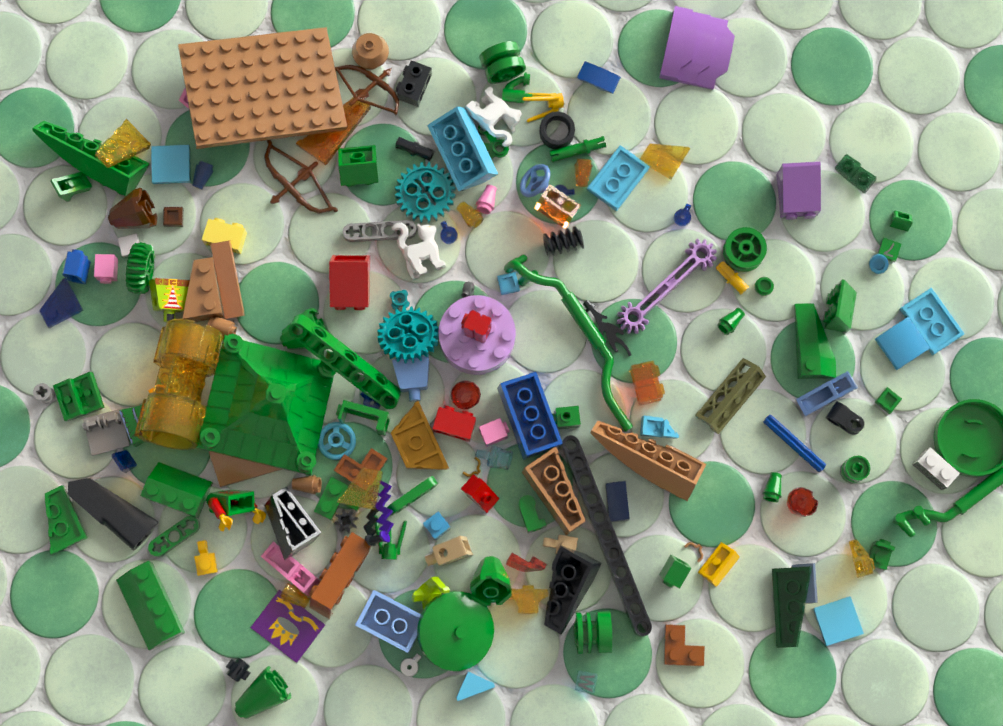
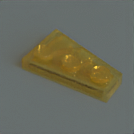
(122, 145)

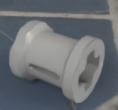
(39, 389)

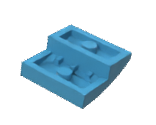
(902, 343)

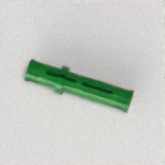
(577, 149)

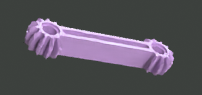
(667, 286)

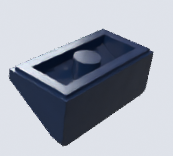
(617, 501)

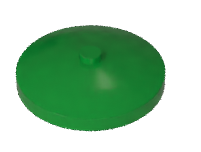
(455, 631)

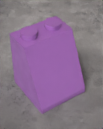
(799, 190)

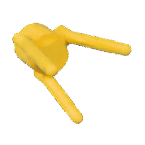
(553, 100)

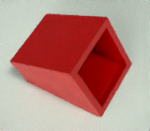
(349, 281)

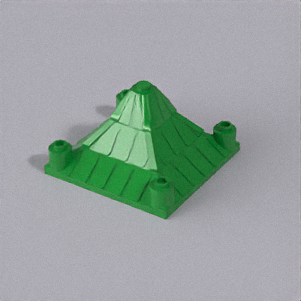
(266, 405)

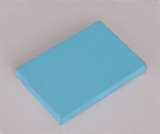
(618, 178)
(932, 320)

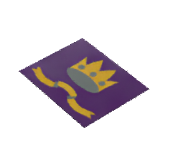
(287, 627)

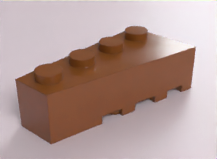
(339, 574)

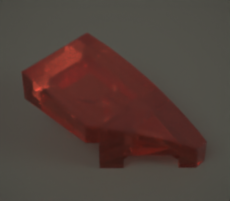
(522, 565)

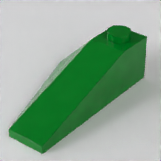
(813, 349)

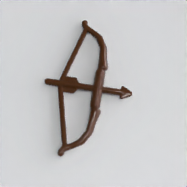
(303, 174)

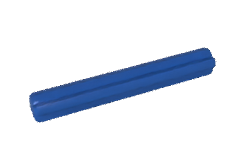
(794, 443)

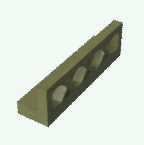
(734, 396)

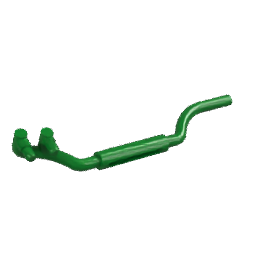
(584, 323)
(959, 506)

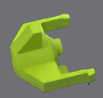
(429, 590)

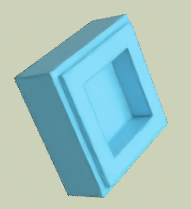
(508, 283)

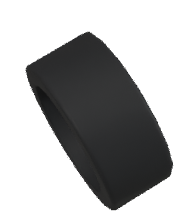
(560, 116)

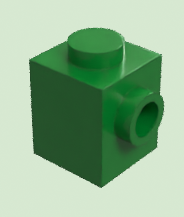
(567, 417)
(674, 572)

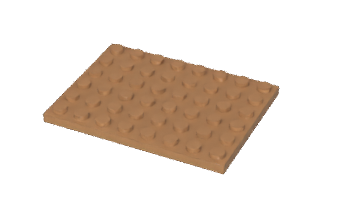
(261, 87)

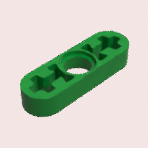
(414, 494)
(165, 549)

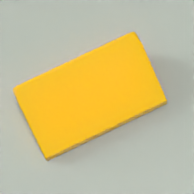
(719, 564)

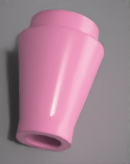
(487, 200)

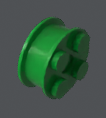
(740, 259)

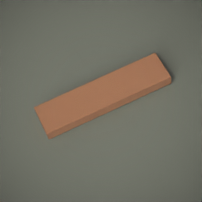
(227, 279)

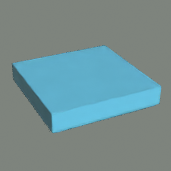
(170, 164)
(838, 621)

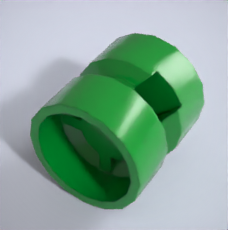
(855, 469)

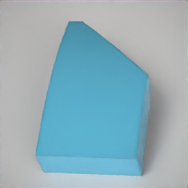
(656, 427)

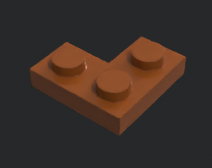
(350, 468)
(677, 652)

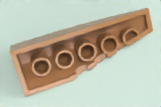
(658, 464)

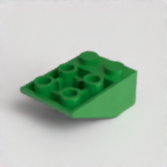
(840, 307)

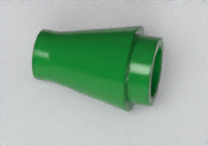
(729, 322)
(772, 490)

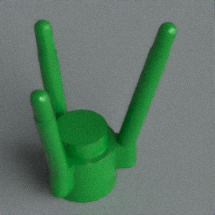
(389, 550)

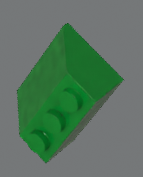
(176, 489)

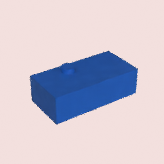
(529, 415)

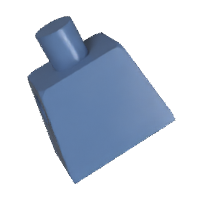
(412, 376)

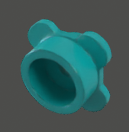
(399, 294)

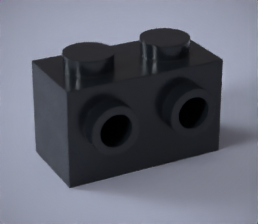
(414, 83)

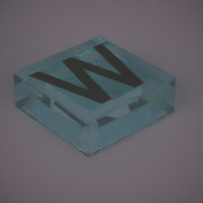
(586, 682)

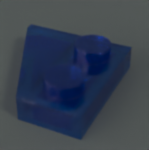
(60, 305)

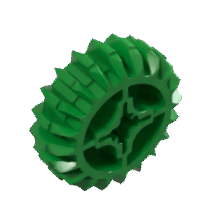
(139, 268)

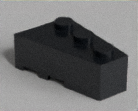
(290, 523)

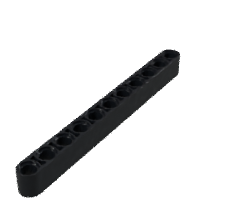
(605, 545)

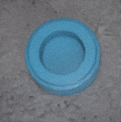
(878, 263)

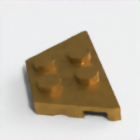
(417, 442)

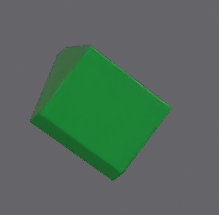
(901, 221)

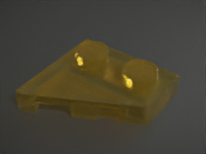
(665, 158)
(363, 490)
(863, 563)

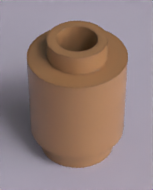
(224, 326)

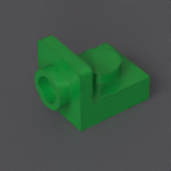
(881, 553)

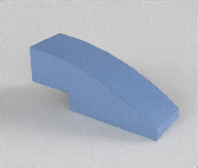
(826, 393)

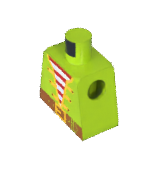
(168, 296)

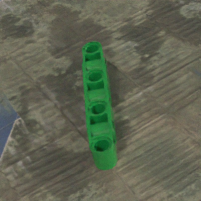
(344, 361)

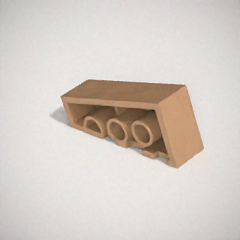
(554, 489)

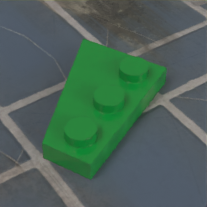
(63, 521)

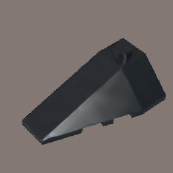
(570, 582)

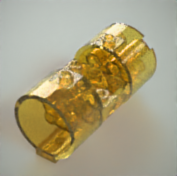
(174, 410)

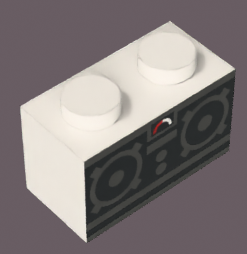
(936, 469)

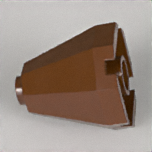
(133, 211)

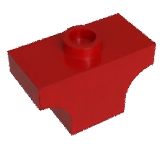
(480, 493)

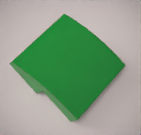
(78, 396)

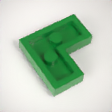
(328, 503)

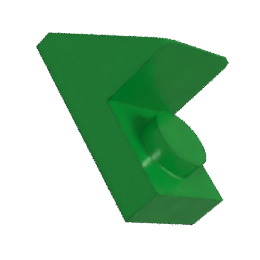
(70, 185)

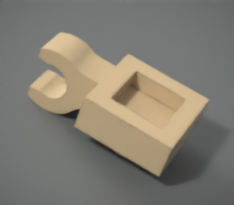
(566, 541)

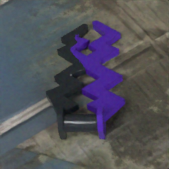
(386, 525)

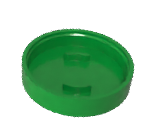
(971, 437)

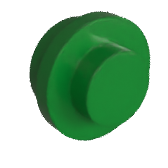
(764, 286)

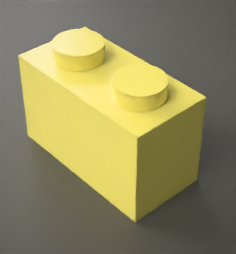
(219, 231)

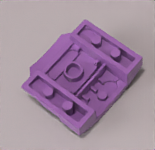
(696, 49)

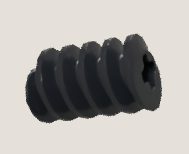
(563, 240)

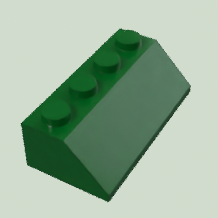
(150, 605)

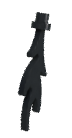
(609, 328)

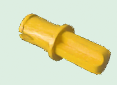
(732, 277)

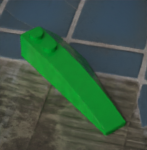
(81, 155)

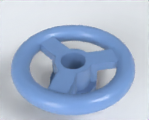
(537, 183)

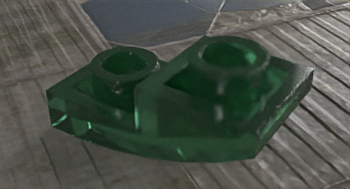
(855, 174)

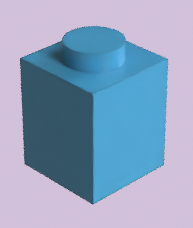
(436, 525)

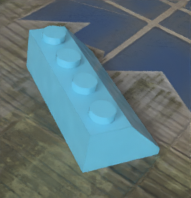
(462, 149)

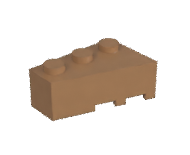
(203, 292)

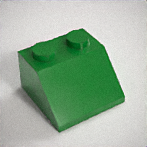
(358, 165)

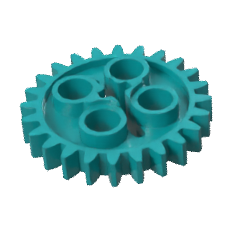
(411, 201)
(408, 334)

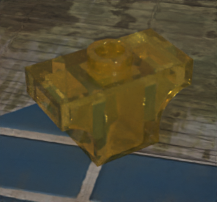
(528, 598)

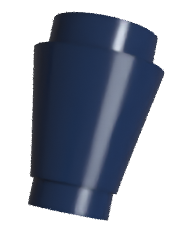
(202, 174)

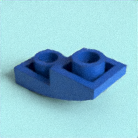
(598, 77)

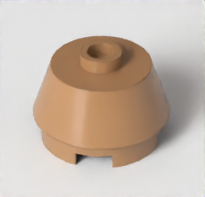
(370, 51)

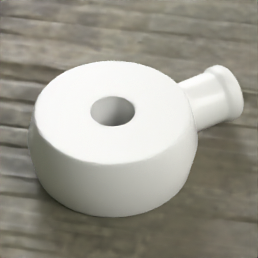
(410, 661)

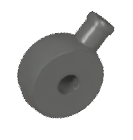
(468, 289)

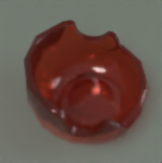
(465, 394)
(801, 502)

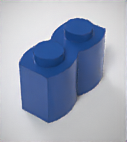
(76, 267)

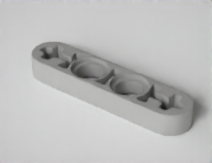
(379, 227)

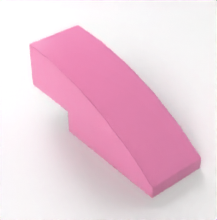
(290, 569)

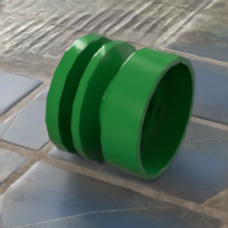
(593, 632)

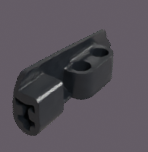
(112, 511)

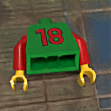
(233, 502)

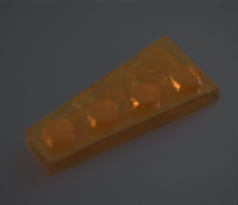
(325, 145)

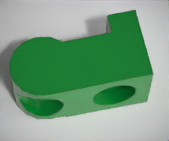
(529, 514)

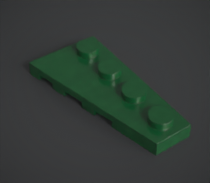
(790, 597)

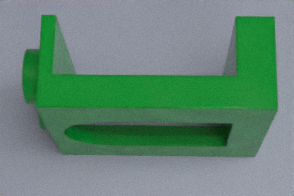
(382, 417)

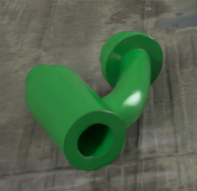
(516, 96)

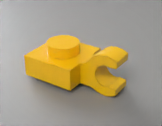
(205, 561)

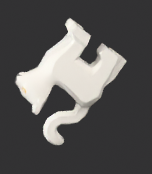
(493, 112)
(420, 252)

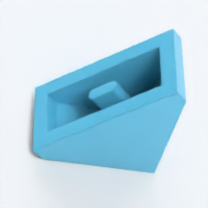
(473, 685)

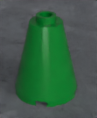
(263, 694)

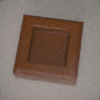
(173, 216)

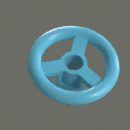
(324, 448)

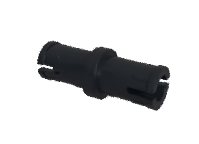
(414, 148)

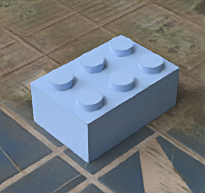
(389, 621)

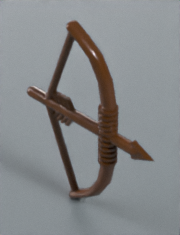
(363, 93)

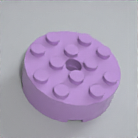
(467, 353)

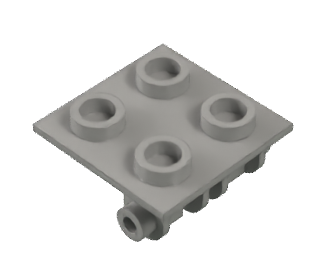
(105, 432)

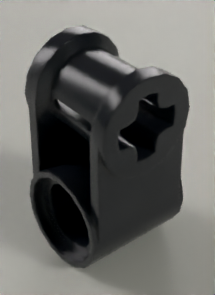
(843, 417)

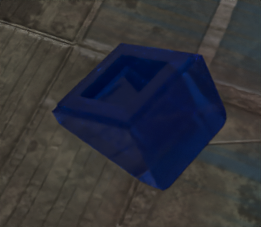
(124, 460)

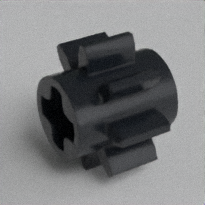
(345, 515)
(238, 669)

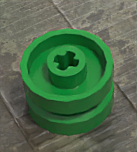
(502, 62)

